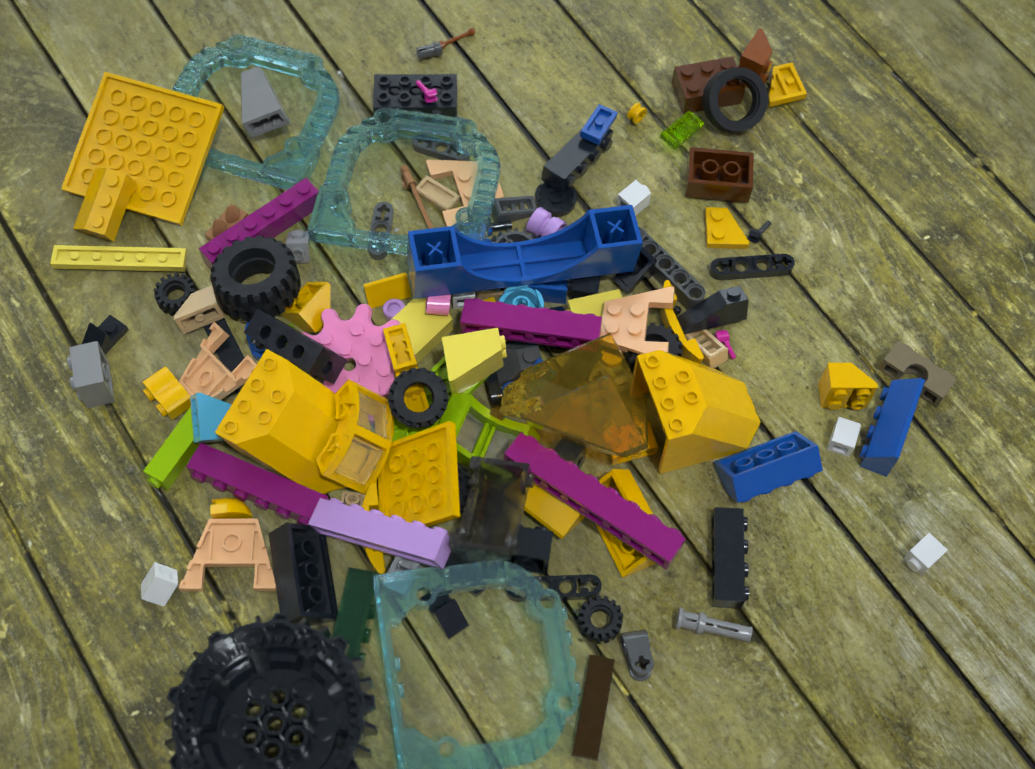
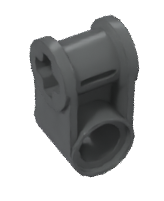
(637, 650)

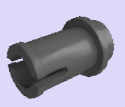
(429, 50)

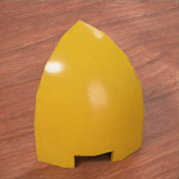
(229, 509)

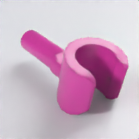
(429, 95)
(723, 337)

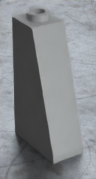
(260, 103)

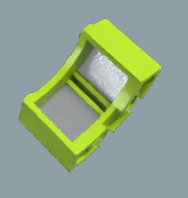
(478, 431)

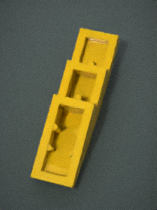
(404, 359)

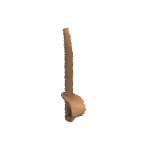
(407, 183)

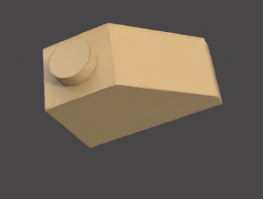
(199, 310)

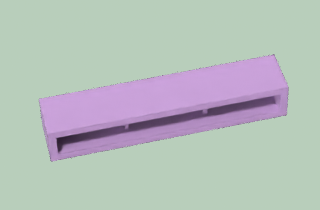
(381, 532)

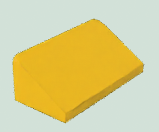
(388, 288)

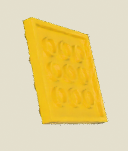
(422, 477)

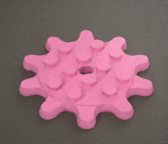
(359, 341)

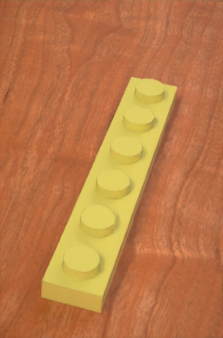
(119, 258)

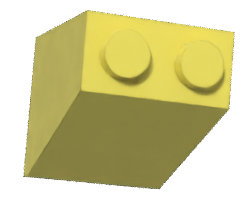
(473, 357)

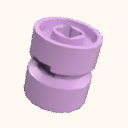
(543, 224)

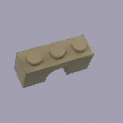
(905, 360)

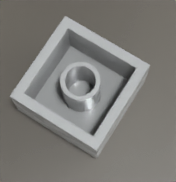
(91, 374)

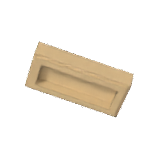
(437, 194)

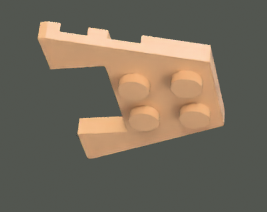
(464, 177)
(628, 318)
(209, 374)
(230, 545)

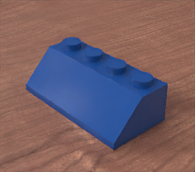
(891, 425)
(768, 466)

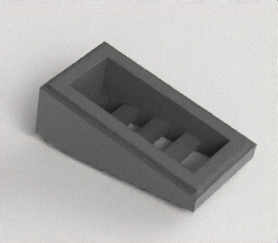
(501, 213)

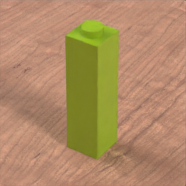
(172, 455)

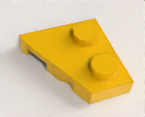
(785, 85)
(723, 230)

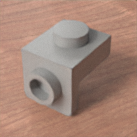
(299, 244)

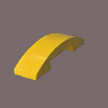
(690, 348)
(375, 558)

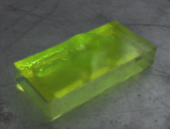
(681, 130)

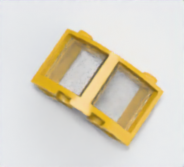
(361, 438)

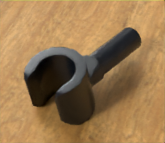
(755, 235)

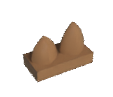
(227, 219)

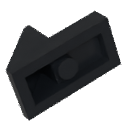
(644, 268)
(106, 334)
(447, 615)

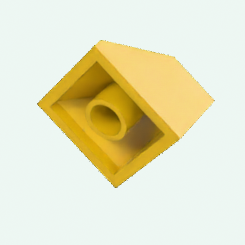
(308, 306)

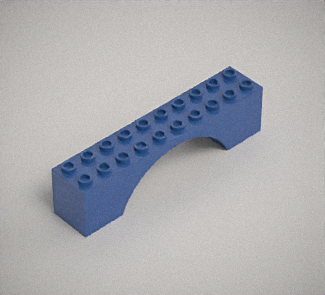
(594, 245)

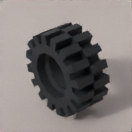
(169, 285)
(604, 605)

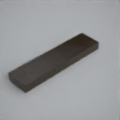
(593, 708)

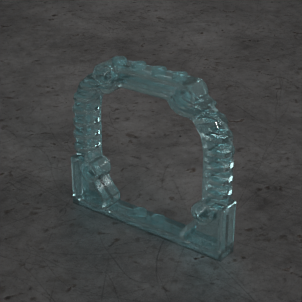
(300, 152)
(331, 220)
(397, 596)

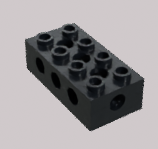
(402, 93)
(315, 361)

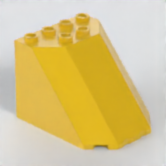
(698, 407)
(283, 422)

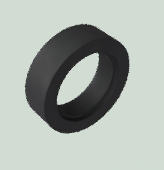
(759, 99)

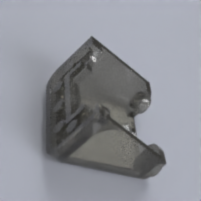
(492, 511)

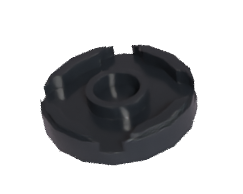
(555, 202)

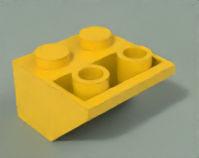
(845, 387)

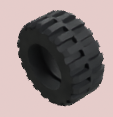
(250, 258)

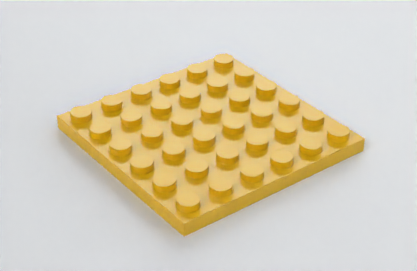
(150, 136)

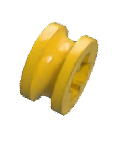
(637, 113)

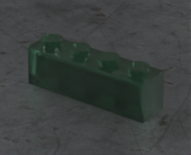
(356, 612)

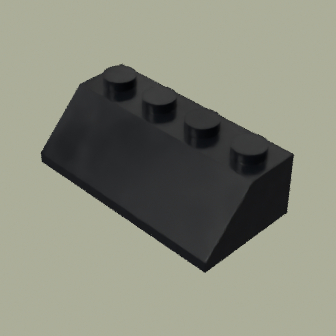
(303, 574)

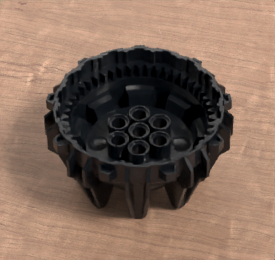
(248, 672)

